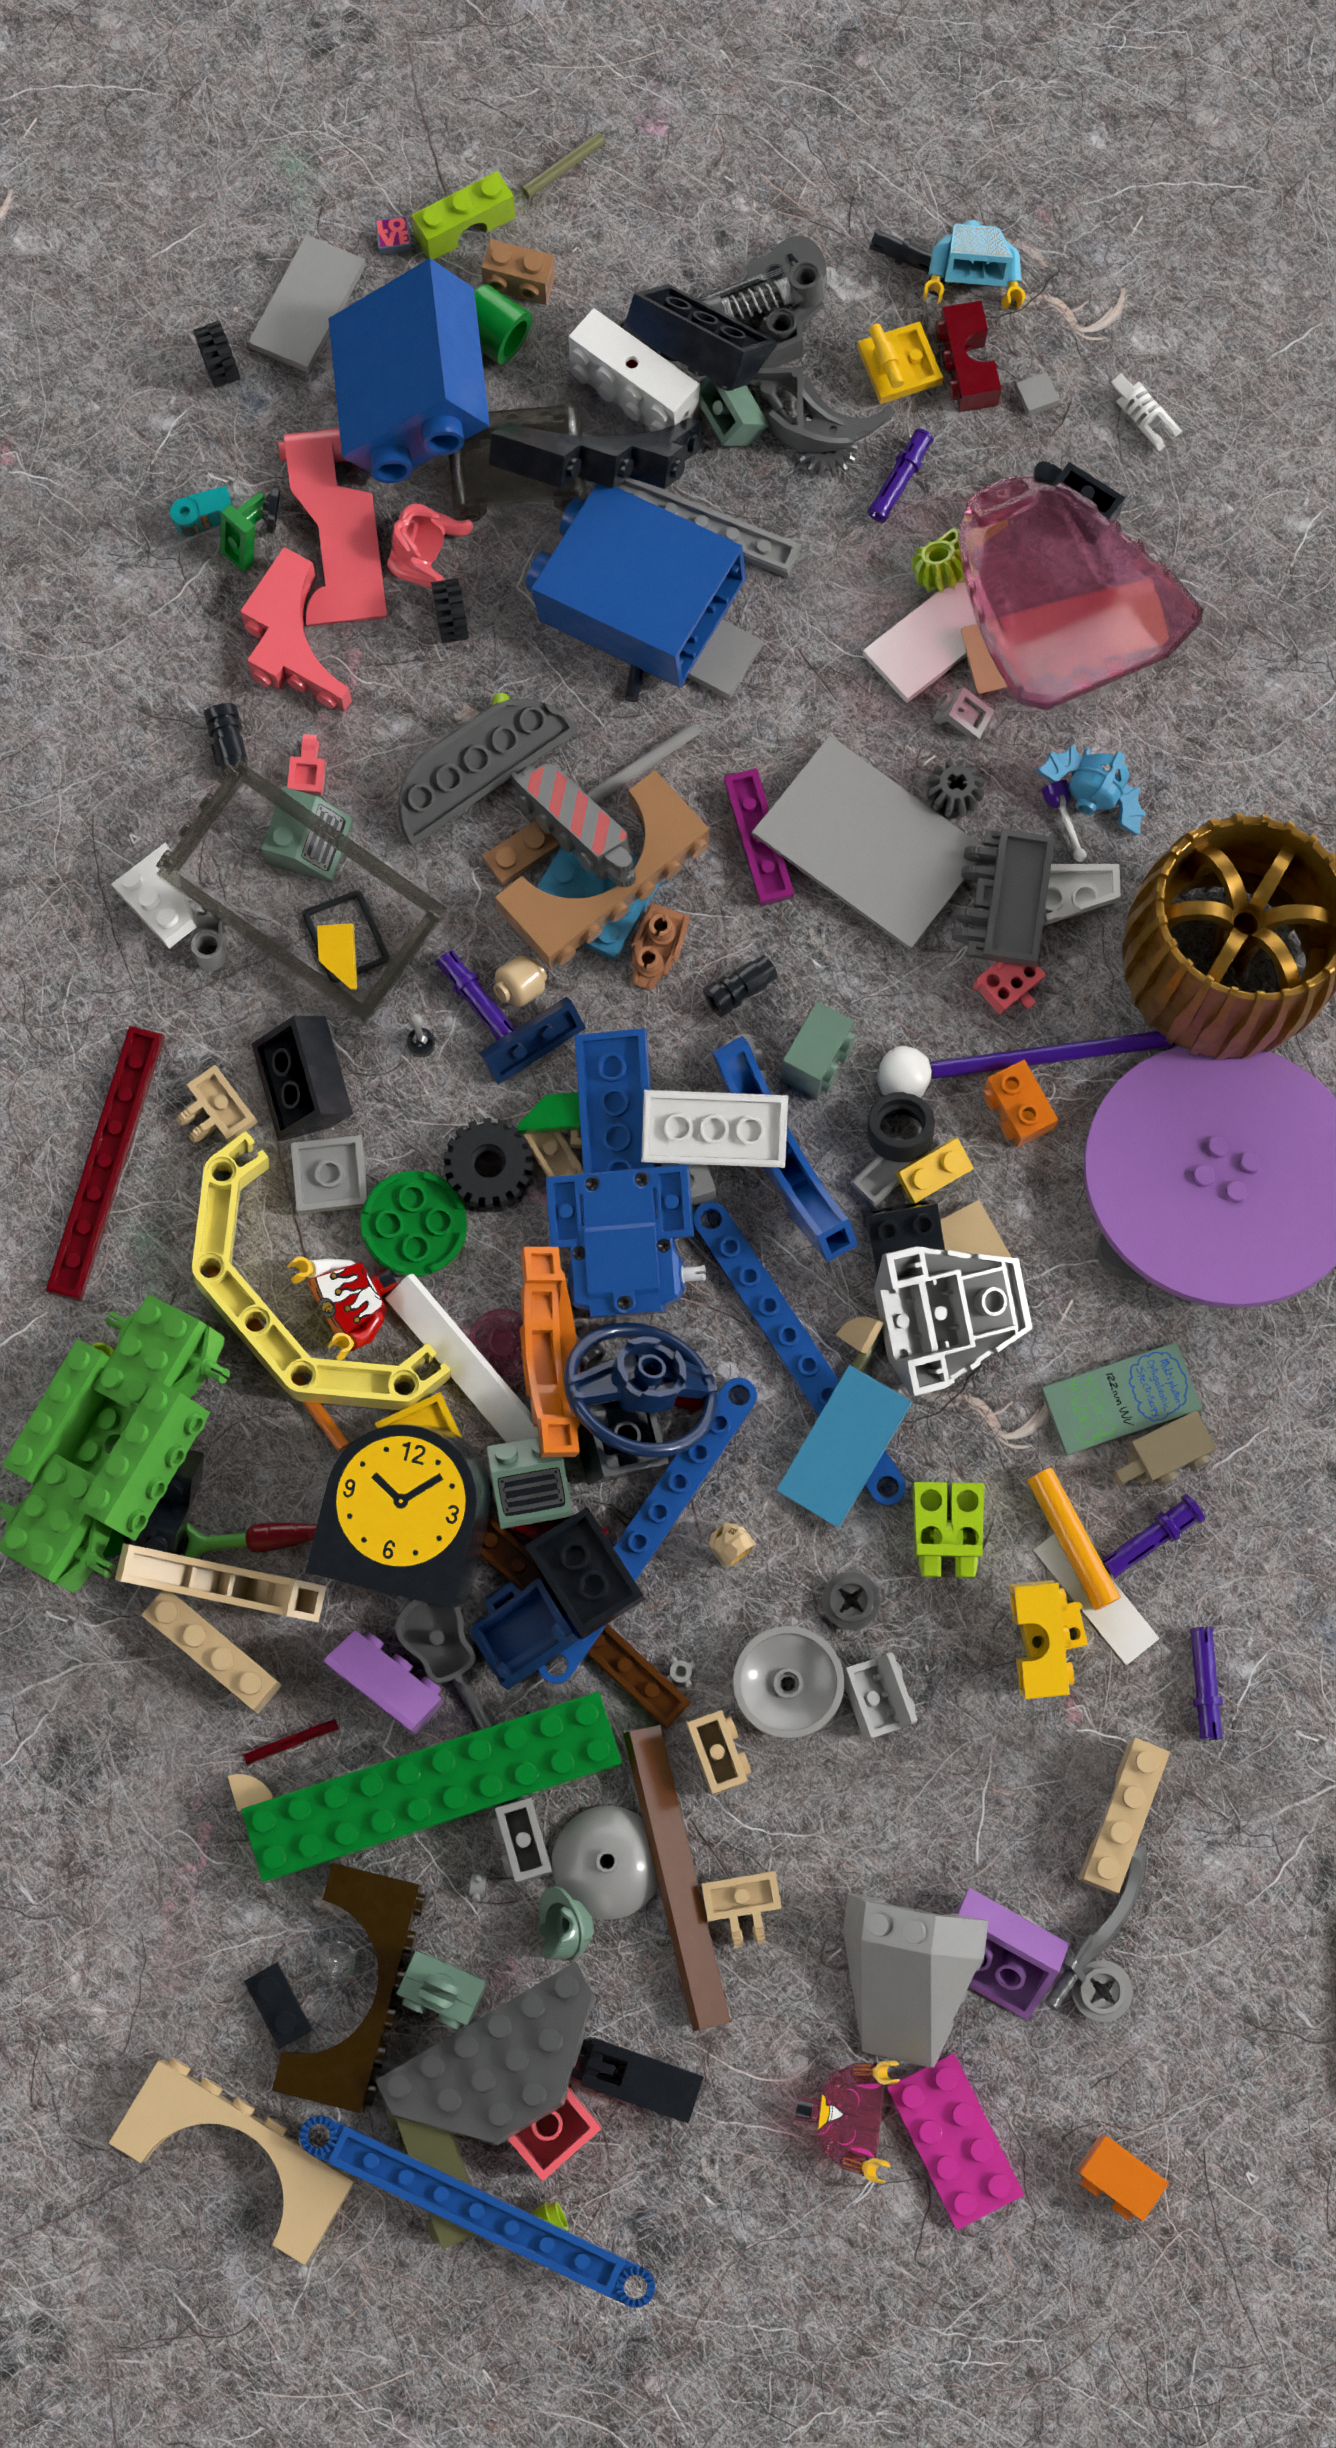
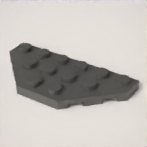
(499, 2068)

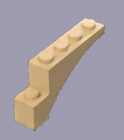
(220, 1582)

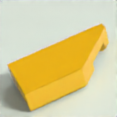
(337, 951)

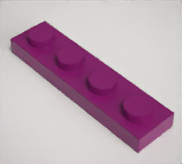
(765, 865)

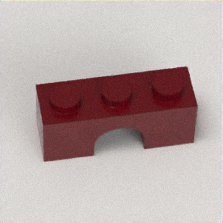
(973, 382)

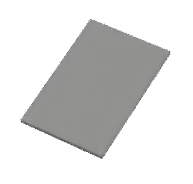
(867, 842)

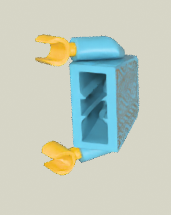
(976, 257)

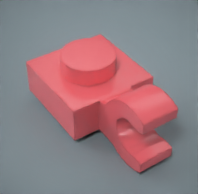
(307, 771)

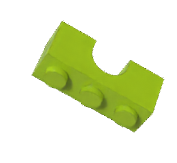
(442, 223)

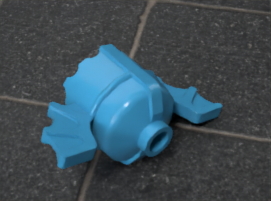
(1097, 788)

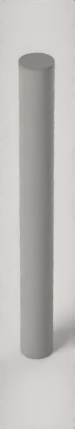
(643, 763)

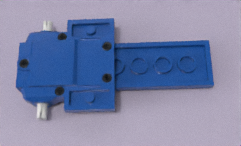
(621, 1210)

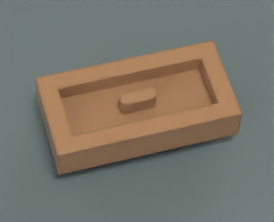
(520, 853)

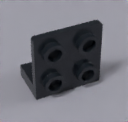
(903, 1228)

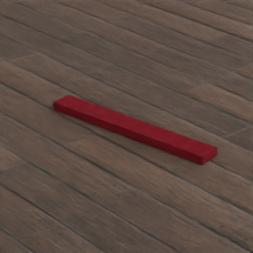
(105, 1164)

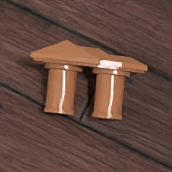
(657, 944)

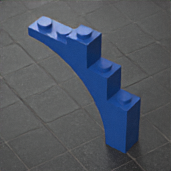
(801, 1189)

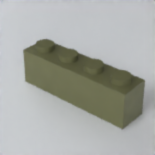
(442, 2152)

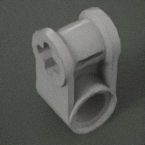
(208, 933)

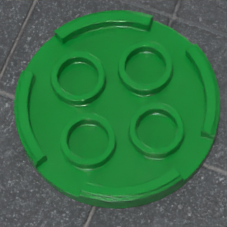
(413, 1223)

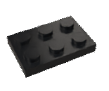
(585, 1572)

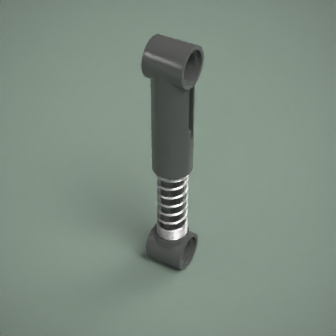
(782, 291)

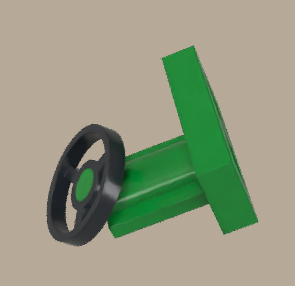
(238, 527)

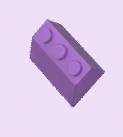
(385, 1680)
(1018, 1956)

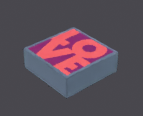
(393, 235)

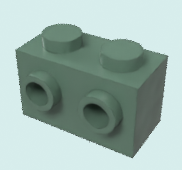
(732, 413)

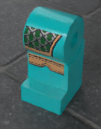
(199, 511)

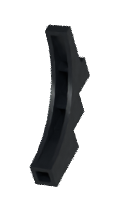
(605, 460)

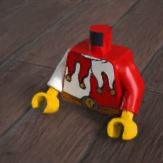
(347, 1299)

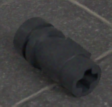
(225, 730)
(741, 984)

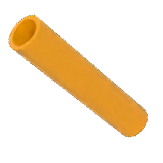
(1073, 1539)

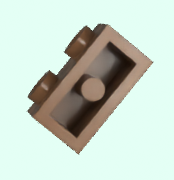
(519, 271)

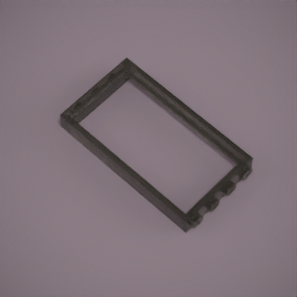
(211, 808)

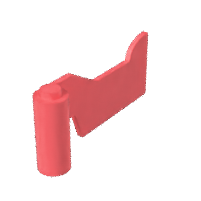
(345, 530)

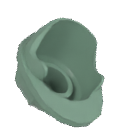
(564, 1925)

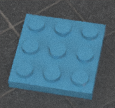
(569, 880)

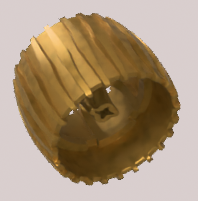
(1243, 857)

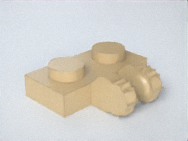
(220, 1103)
(742, 1897)

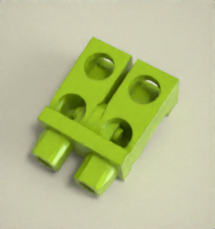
(949, 1538)

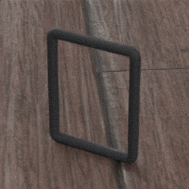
(385, 956)

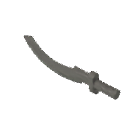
(1096, 1943)

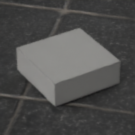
(1037, 394)

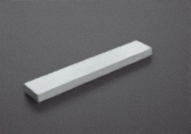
(466, 1363)

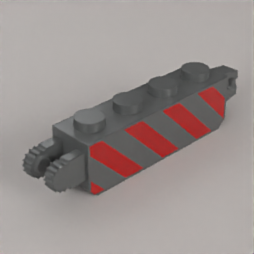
(575, 822)

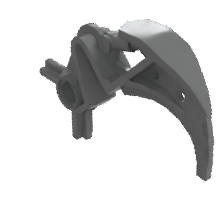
(793, 431)

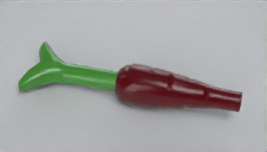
(257, 1538)

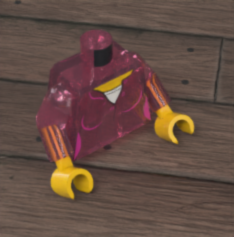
(850, 2116)

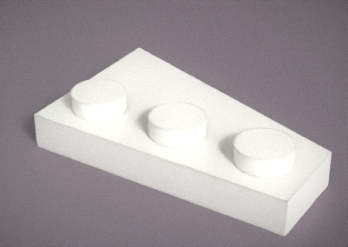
(1080, 889)
(154, 901)

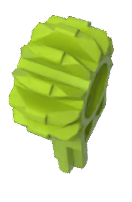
(939, 563)

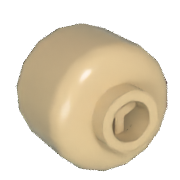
(520, 981)

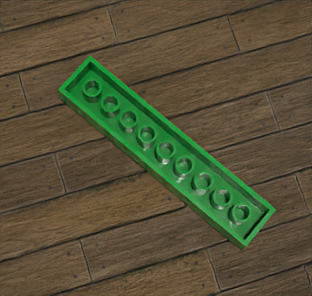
(431, 1787)

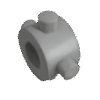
(680, 1671)
(478, 1886)

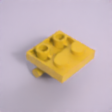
(899, 361)

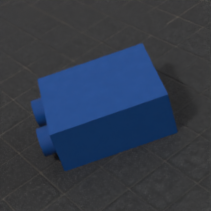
(408, 372)
(636, 582)

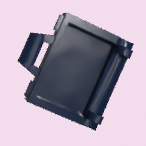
(522, 1631)

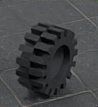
(216, 354)
(450, 610)

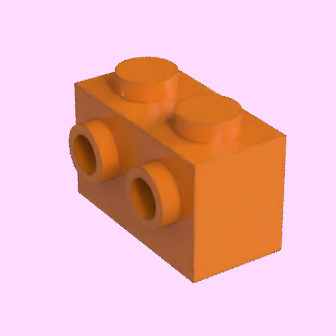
(1019, 1104)
(1121, 2178)

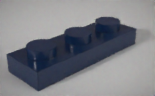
(532, 1040)

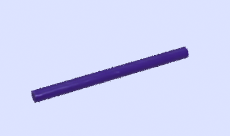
(1049, 1054)

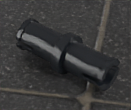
(901, 251)

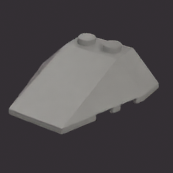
(947, 1312)
(909, 1975)

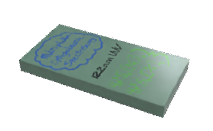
(1121, 1399)

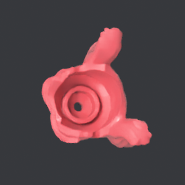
(418, 541)

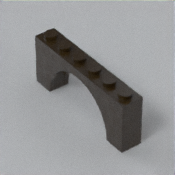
(346, 2071)

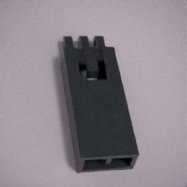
(645, 2080)

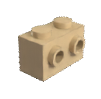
(717, 1753)

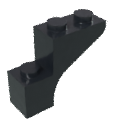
(169, 1518)

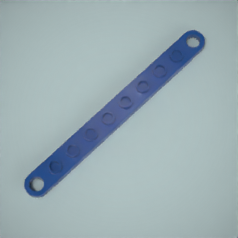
(781, 1327)
(666, 1505)
(477, 2211)

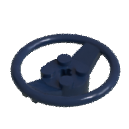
(643, 1380)

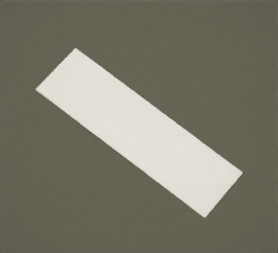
(1117, 1623)

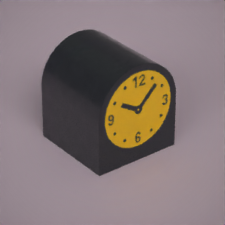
(405, 1515)

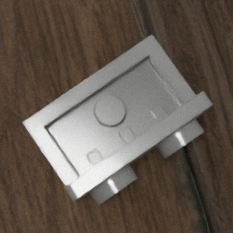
(879, 1696)

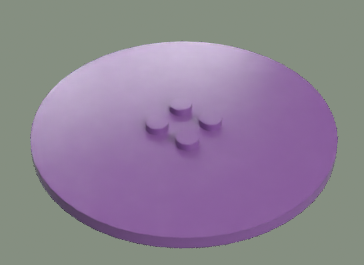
(1217, 1176)

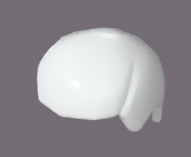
(904, 1071)

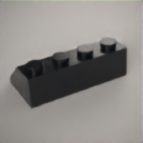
(698, 336)

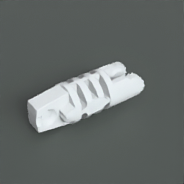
(1143, 410)

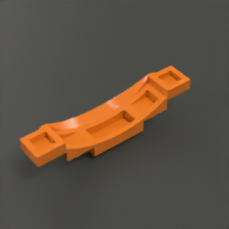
(545, 1343)

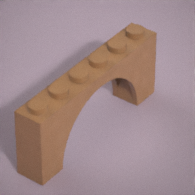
(560, 925)

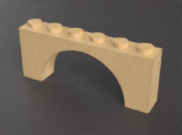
(176, 2100)

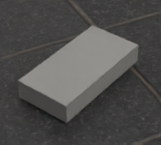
(877, 1180)

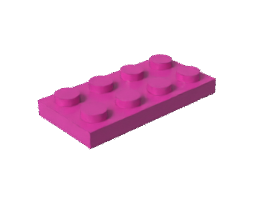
(955, 2141)

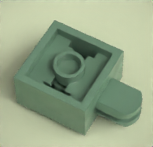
(442, 1989)

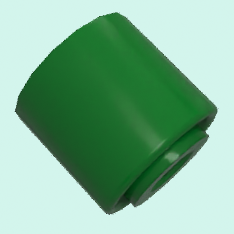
(501, 324)

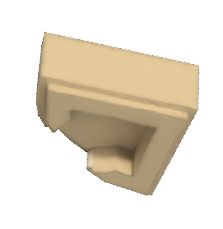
(860, 1332)
(248, 1790)

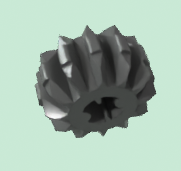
(955, 777)

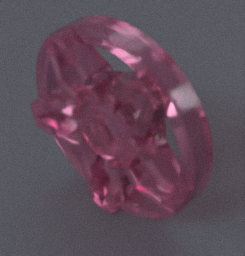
(500, 1341)

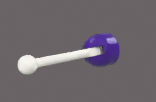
(1058, 796)

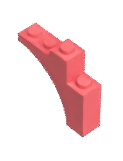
(277, 617)

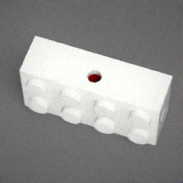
(631, 374)

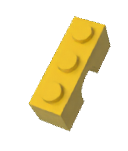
(1047, 1670)

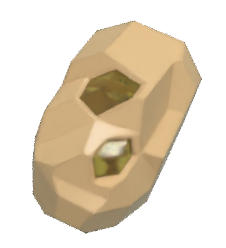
(730, 1544)

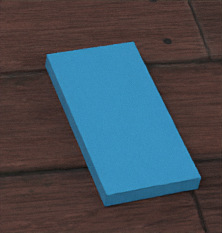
(844, 1446)

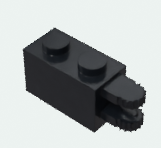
(1107, 500)

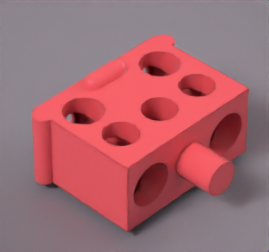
(998, 981)

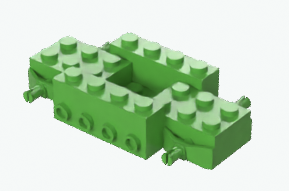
(68, 1442)

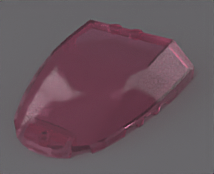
(1065, 592)

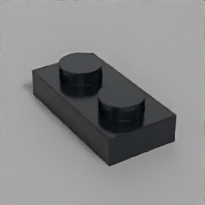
(278, 2005)

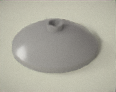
(793, 1655)
(577, 1867)

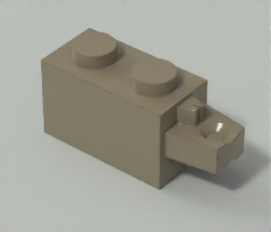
(1167, 1451)

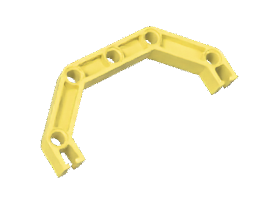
(274, 1346)

